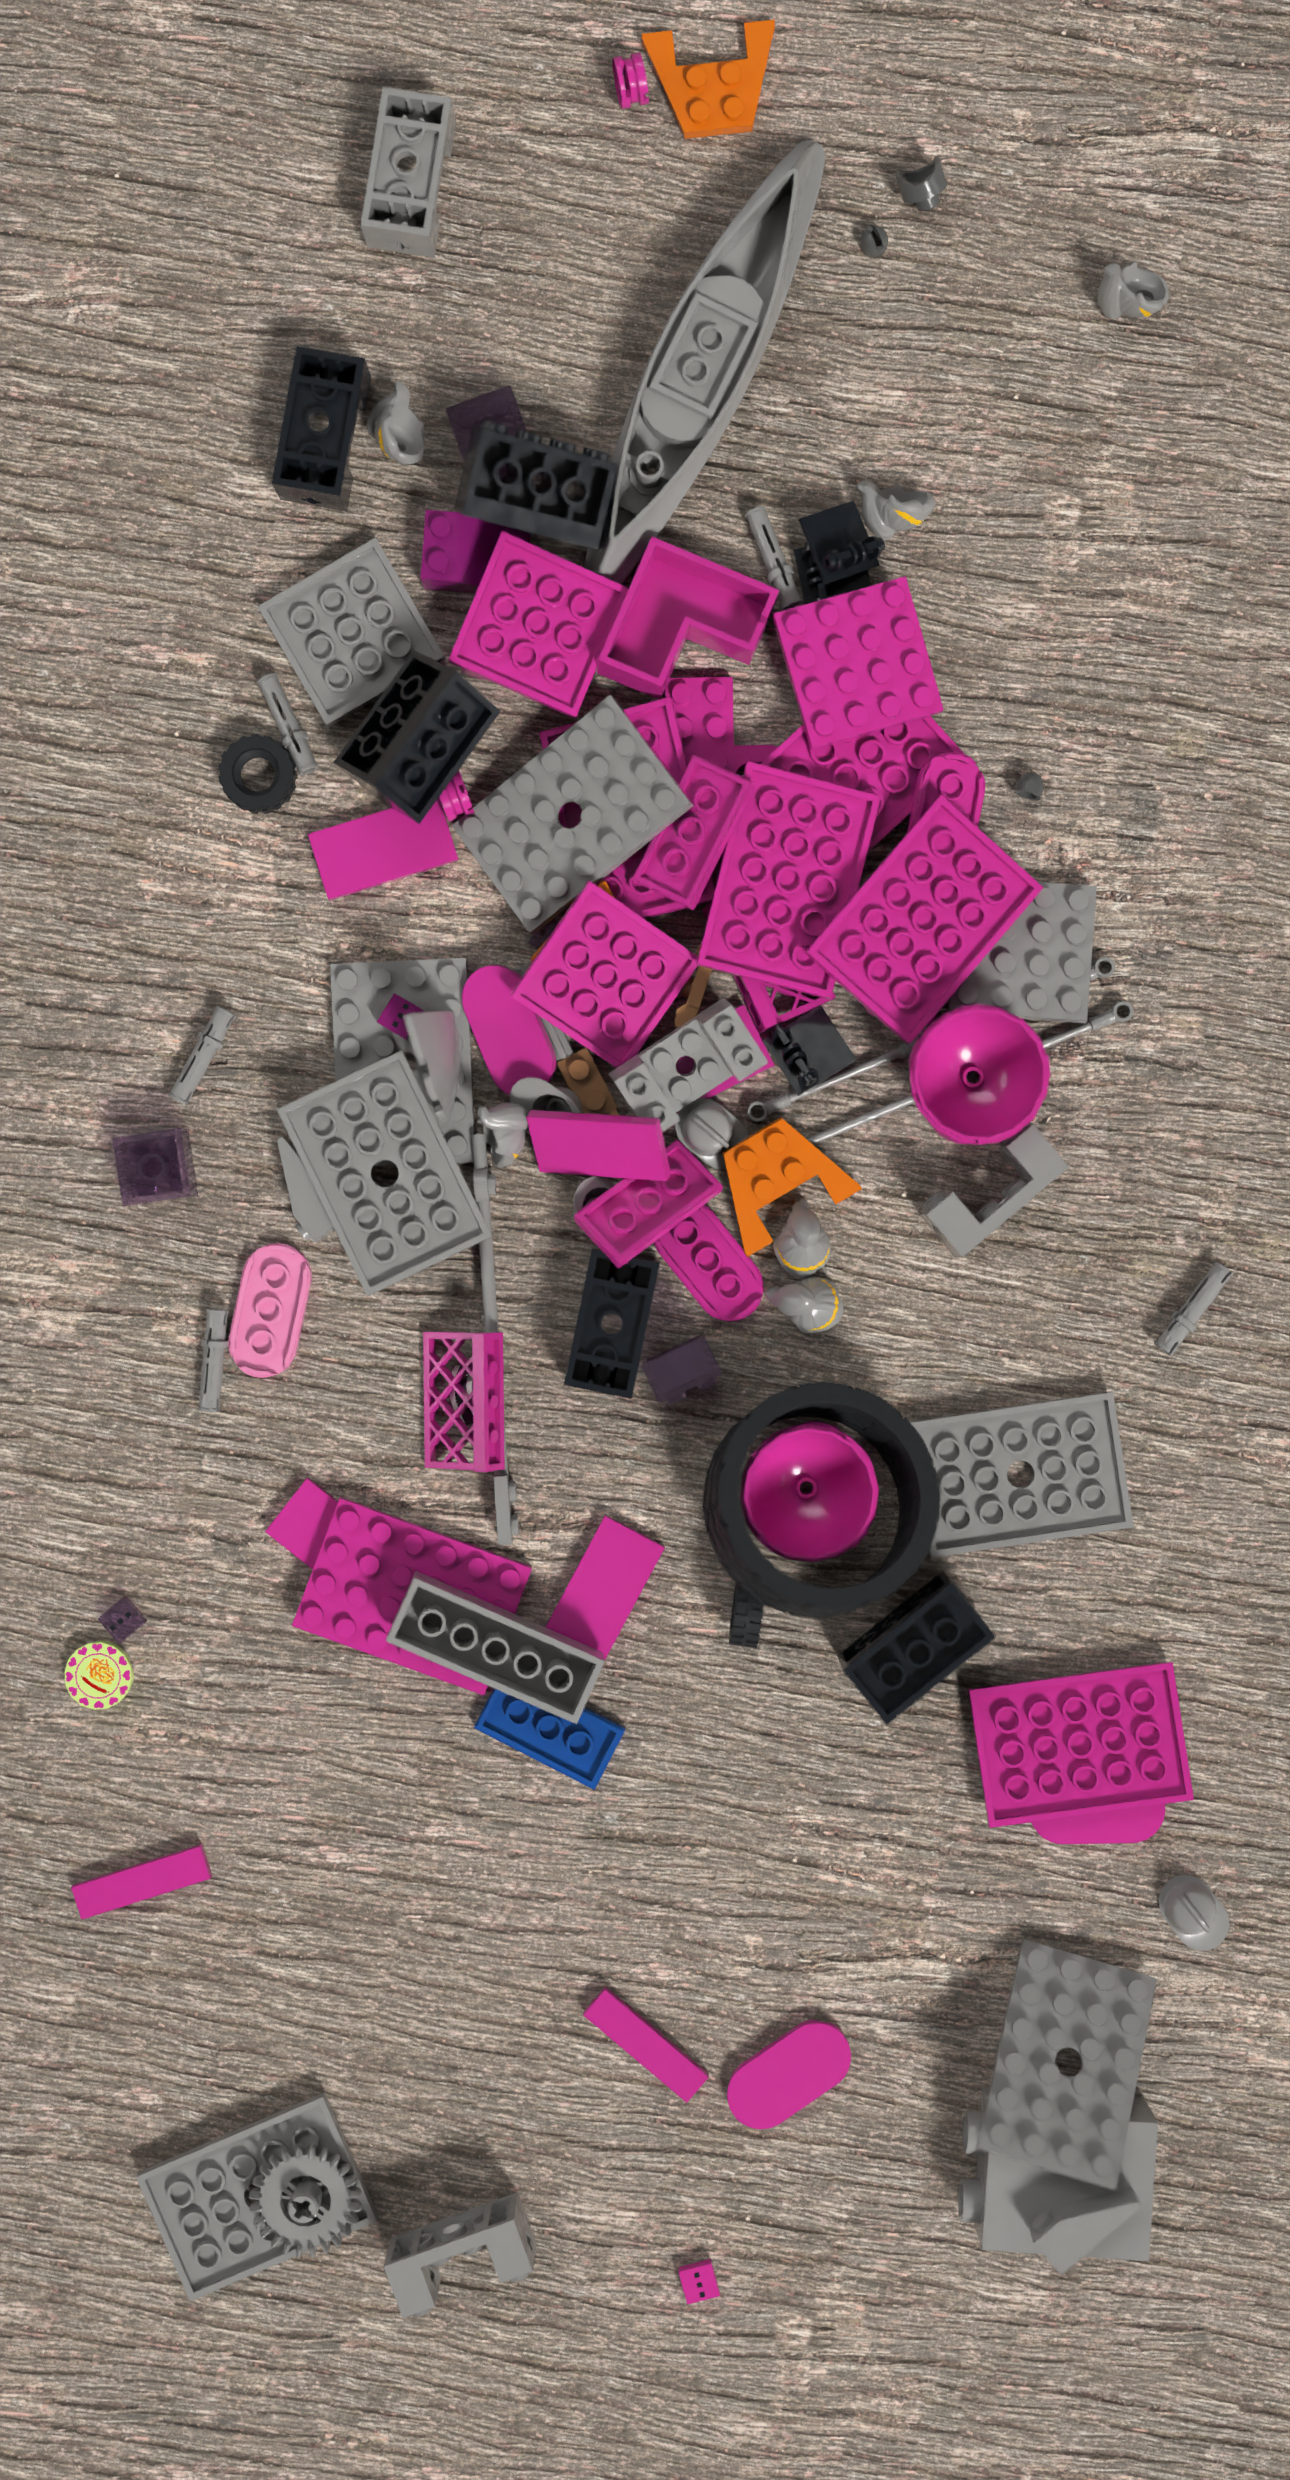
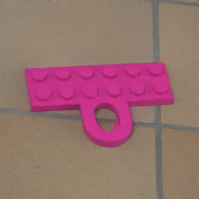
(707, 728)

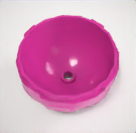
(1009, 1069)
(817, 1522)

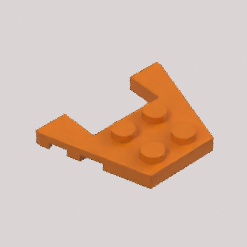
(713, 95)
(769, 1167)

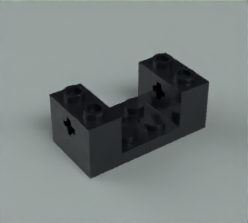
(311, 463)
(602, 1359)

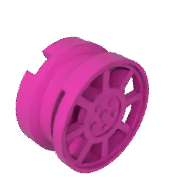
(634, 79)
(456, 798)

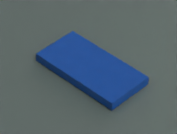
(567, 1747)

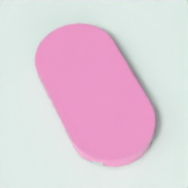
(270, 1310)

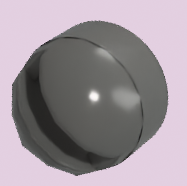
(868, 244)
(1030, 786)

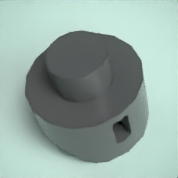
(922, 185)

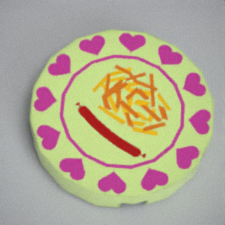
(99, 1675)

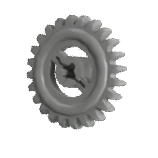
(296, 2226)

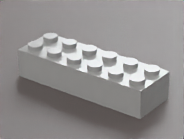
(496, 1647)

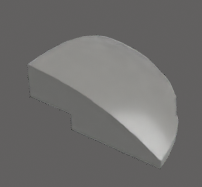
(437, 1046)

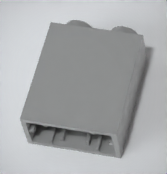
(1013, 2194)

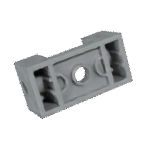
(398, 204)
(719, 1050)
(1035, 1163)
(415, 2255)

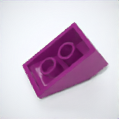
(459, 550)

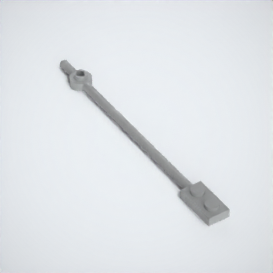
(485, 1186)

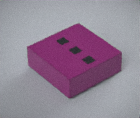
(394, 1013)

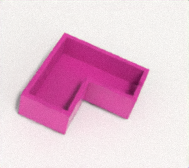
(677, 600)

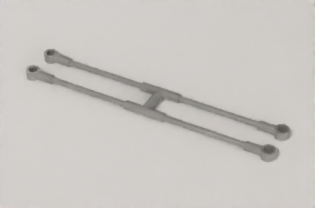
(784, 1100)

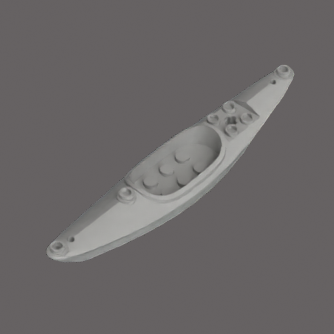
(706, 360)

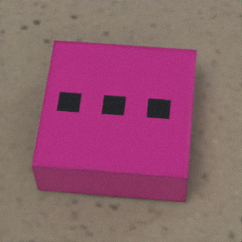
(699, 2281)

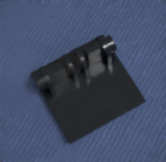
(840, 542)
(812, 583)
(809, 1049)

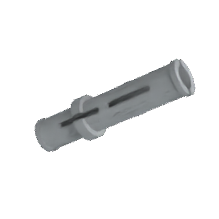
(778, 571)
(303, 760)
(209, 1042)
(1185, 1319)
(213, 1357)

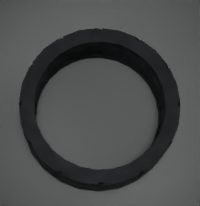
(899, 1447)

